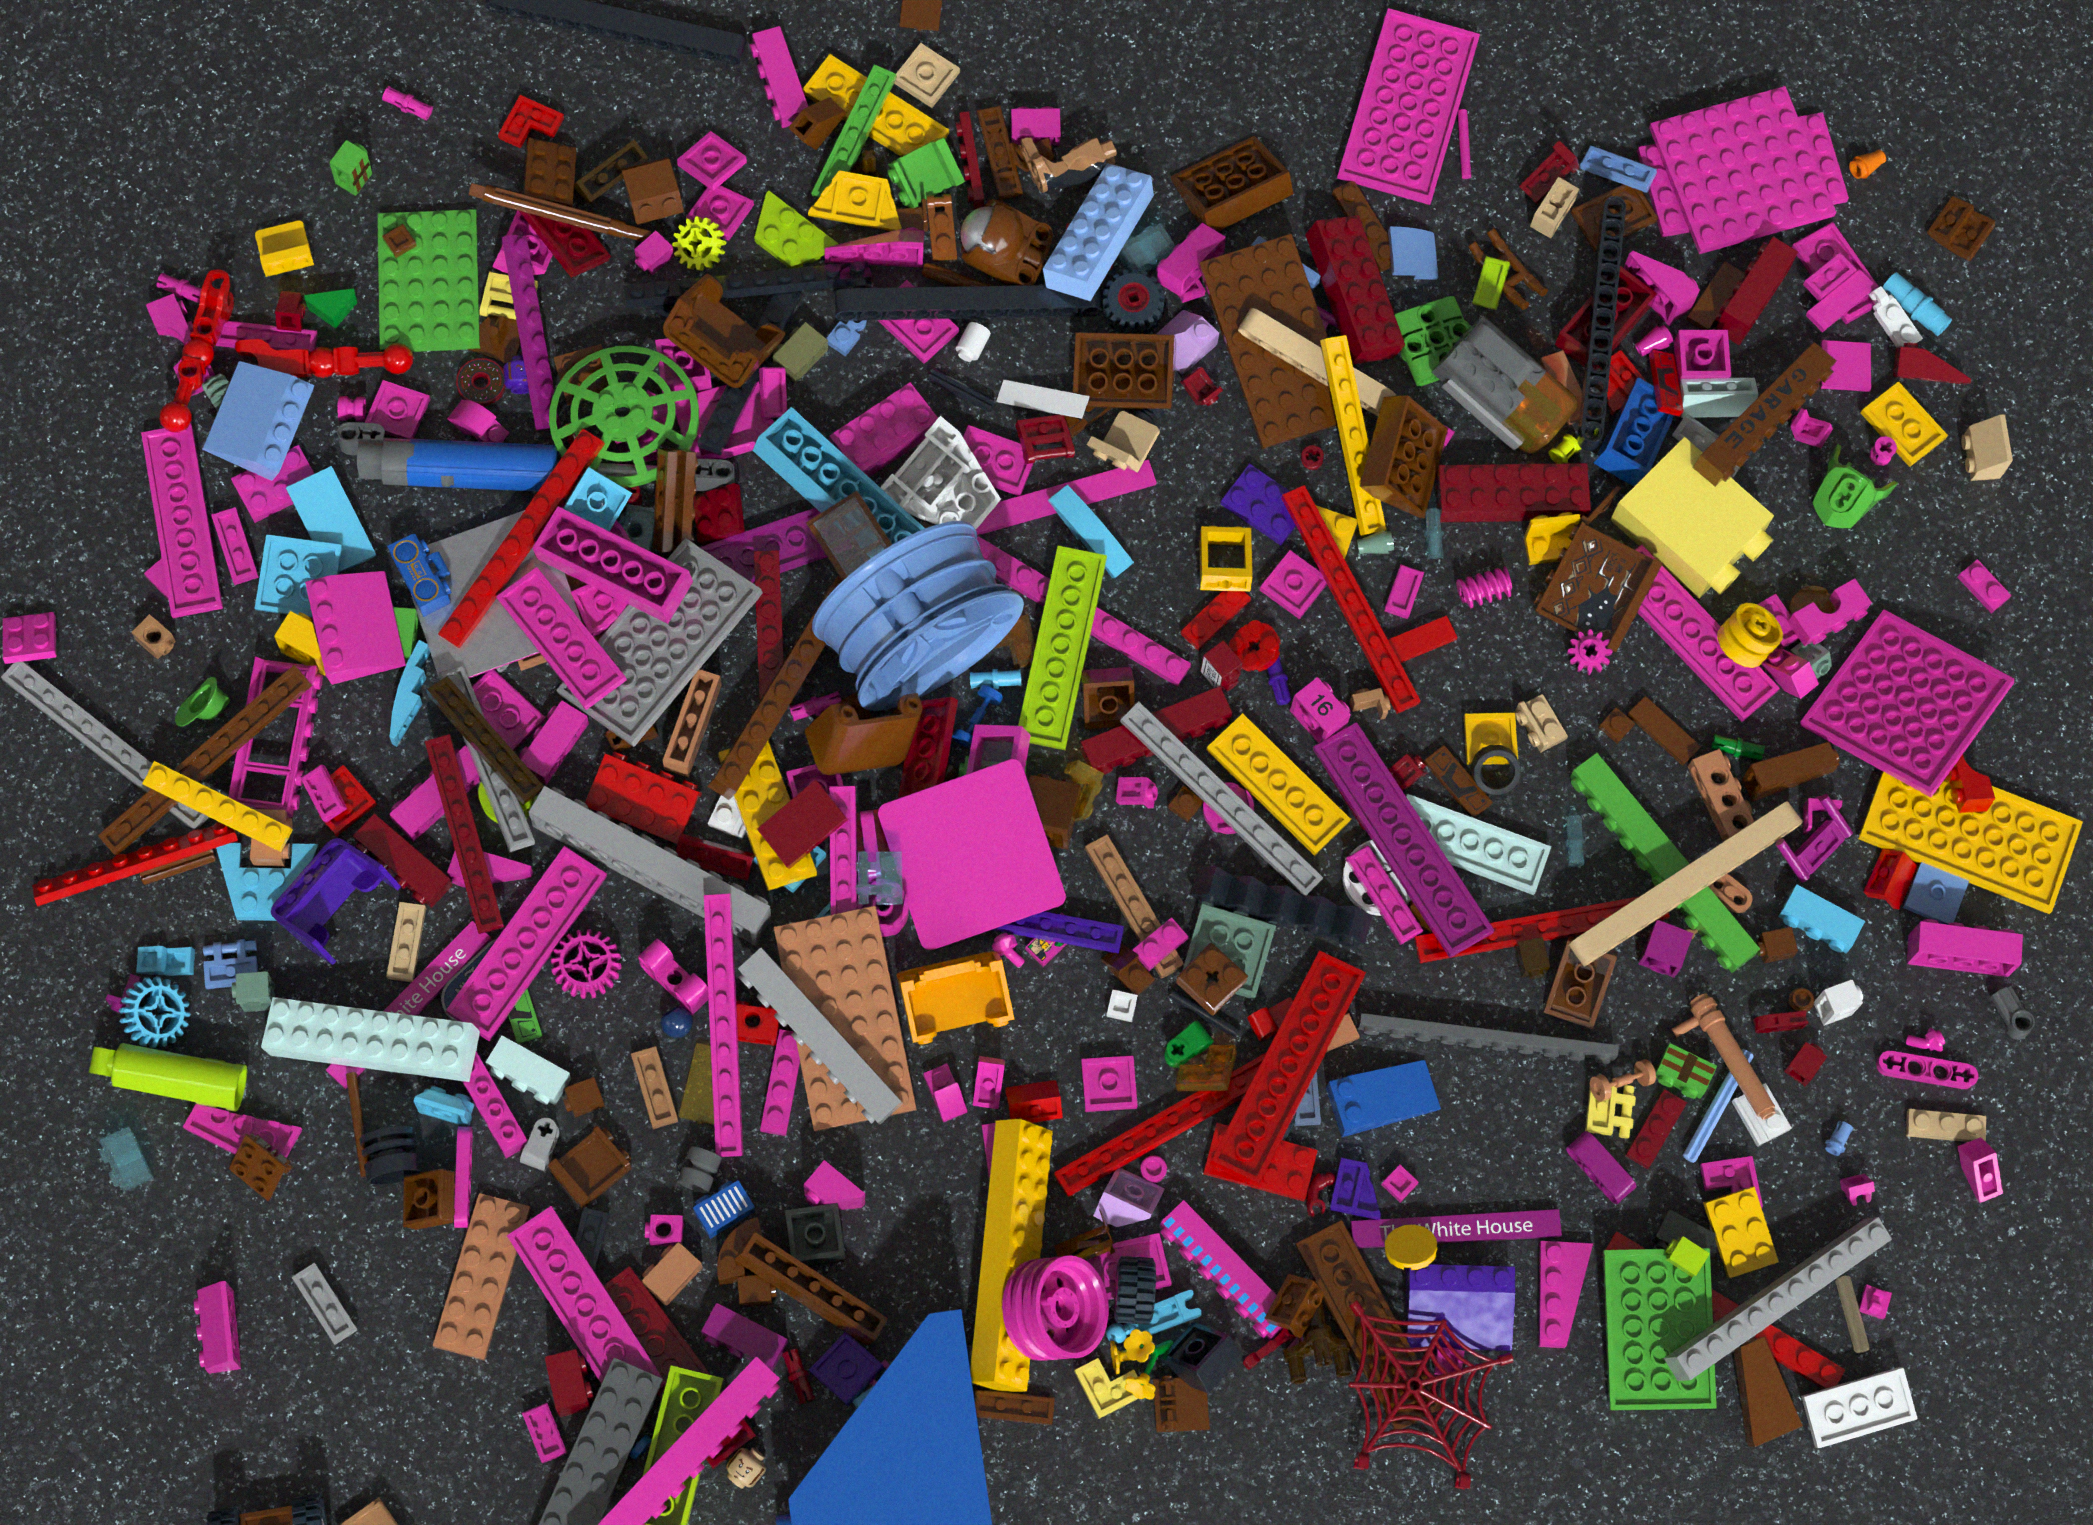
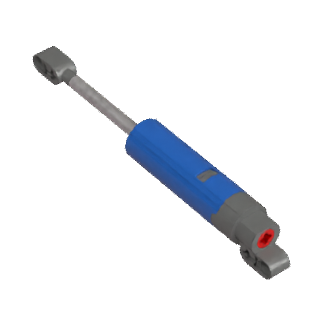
(479, 463)

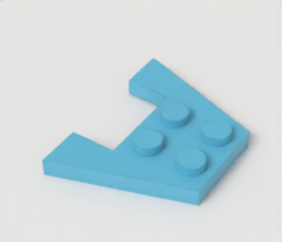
(257, 889)

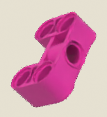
(660, 965)

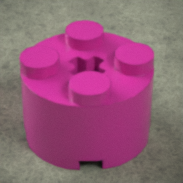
(893, 917)

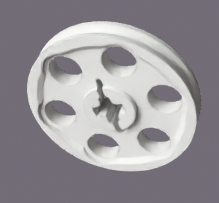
(1355, 890)

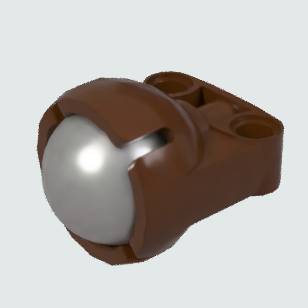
(1005, 243)

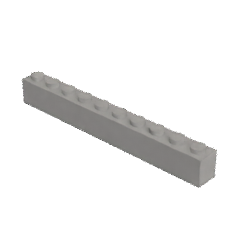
(1777, 1299)

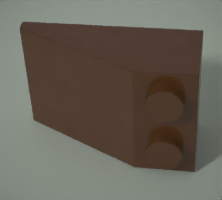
(1579, 988)

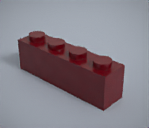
(402, 861)

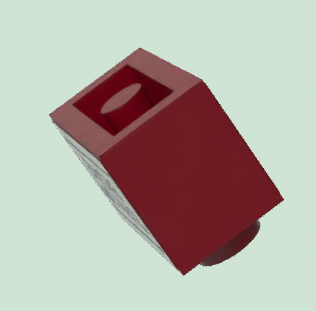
(1221, 667)

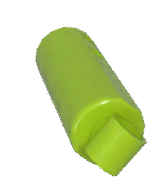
(172, 1075)

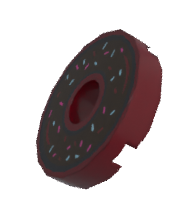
(478, 369)

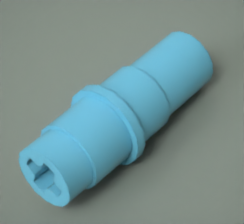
(1917, 304)

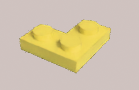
(1102, 1393)

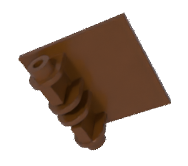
(566, 361)
(259, 1166)
(1179, 1406)

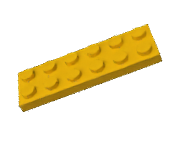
(898, 123)
(1278, 784)
(758, 800)

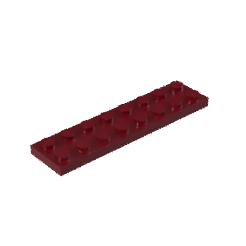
(664, 1344)

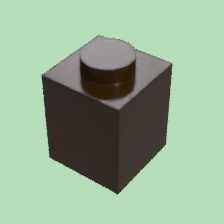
(1532, 958)

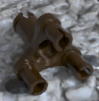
(1320, 1342)

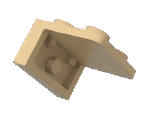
(1126, 442)

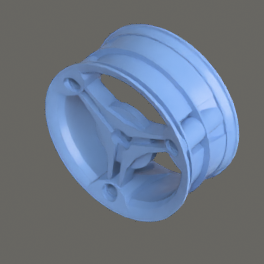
(917, 614)

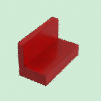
(1891, 877)
(1034, 1101)

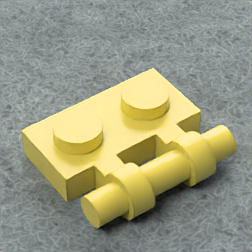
(1601, 1114)

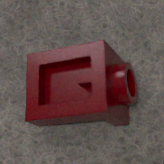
(1408, 770)

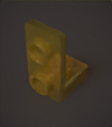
(1092, 779)

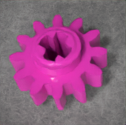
(1599, 650)

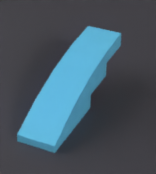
(1090, 530)
(407, 701)

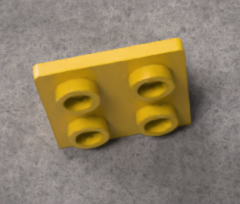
(1548, 536)

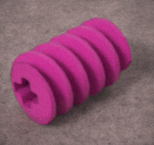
(1484, 586)

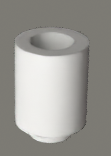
(972, 341)

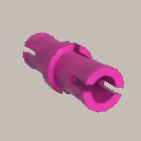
(407, 103)
(180, 288)
(814, 706)

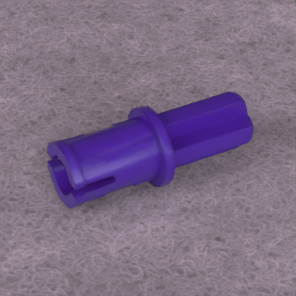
(1278, 682)

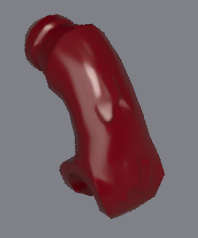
(1318, 1183)

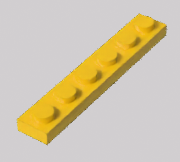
(217, 806)

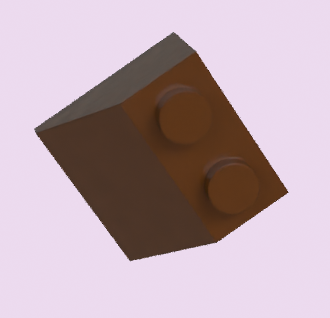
(652, 190)
(1106, 696)

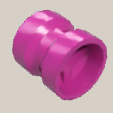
(351, 408)

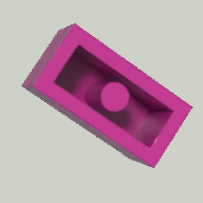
(1035, 124)

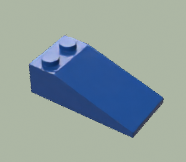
(1634, 435)
(1382, 1097)

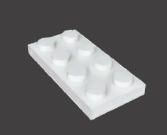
(1859, 1407)

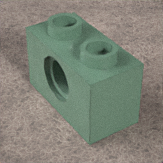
(253, 991)

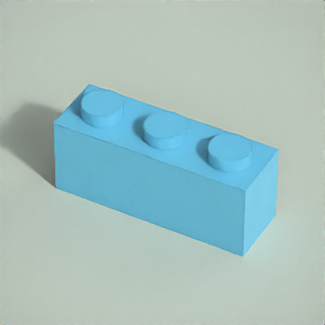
(1821, 919)

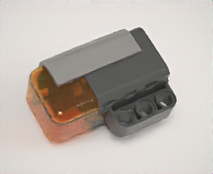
(1505, 388)

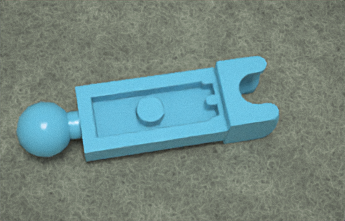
(1165, 1315)

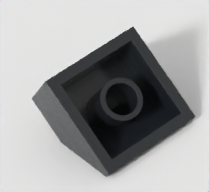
(1202, 1356)

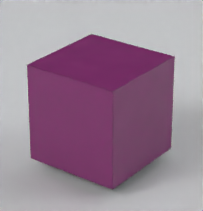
(1665, 948)

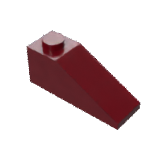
(1923, 365)

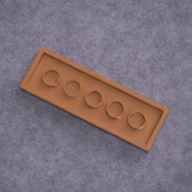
(480, 1278)

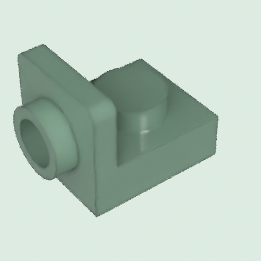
(1817, 656)

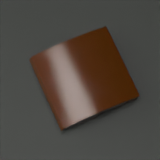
(1961, 228)

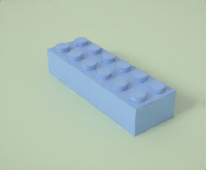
(1098, 232)

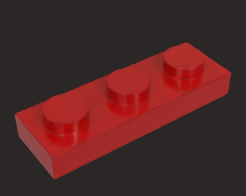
(1214, 617)

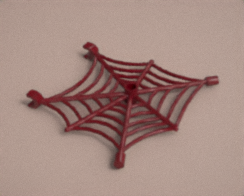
(1362, 1458)

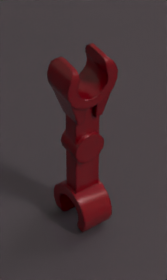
(1254, 1358)

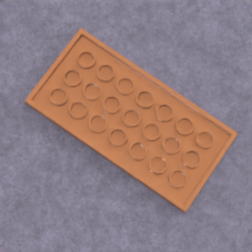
(846, 976)

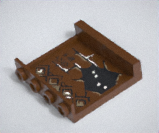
(1597, 586)

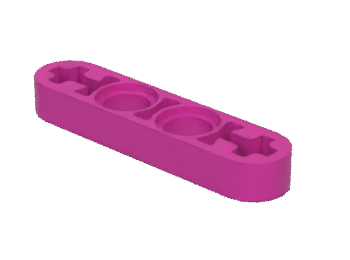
(1927, 1065)
(463, 1177)

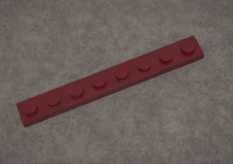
(464, 834)

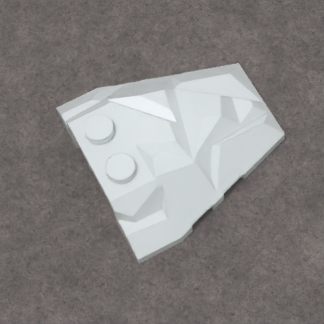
(943, 480)

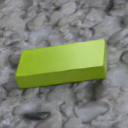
(1491, 283)

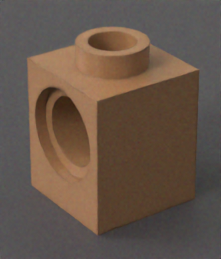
(149, 628)

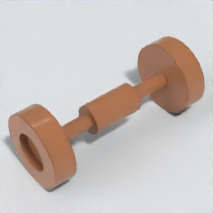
(1601, 1086)

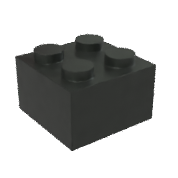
(815, 1234)

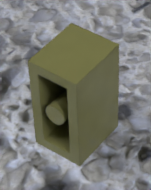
(800, 352)

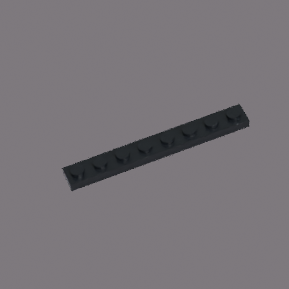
(735, 399)

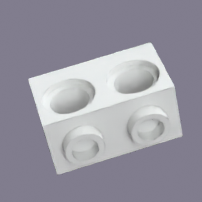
(1838, 1002)

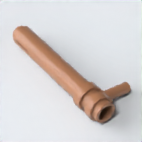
(1713, 1023)

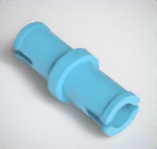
(995, 678)

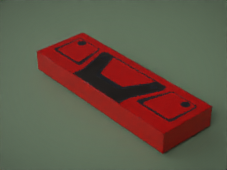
(1666, 382)

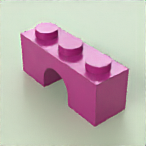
(1849, 604)

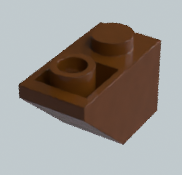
(817, 122)

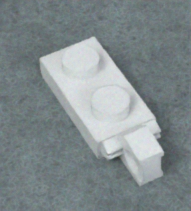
(1893, 318)

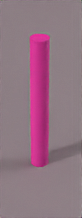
(1464, 144)

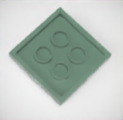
(1239, 938)

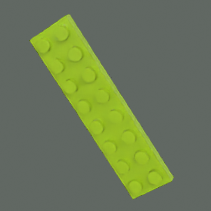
(1062, 646)

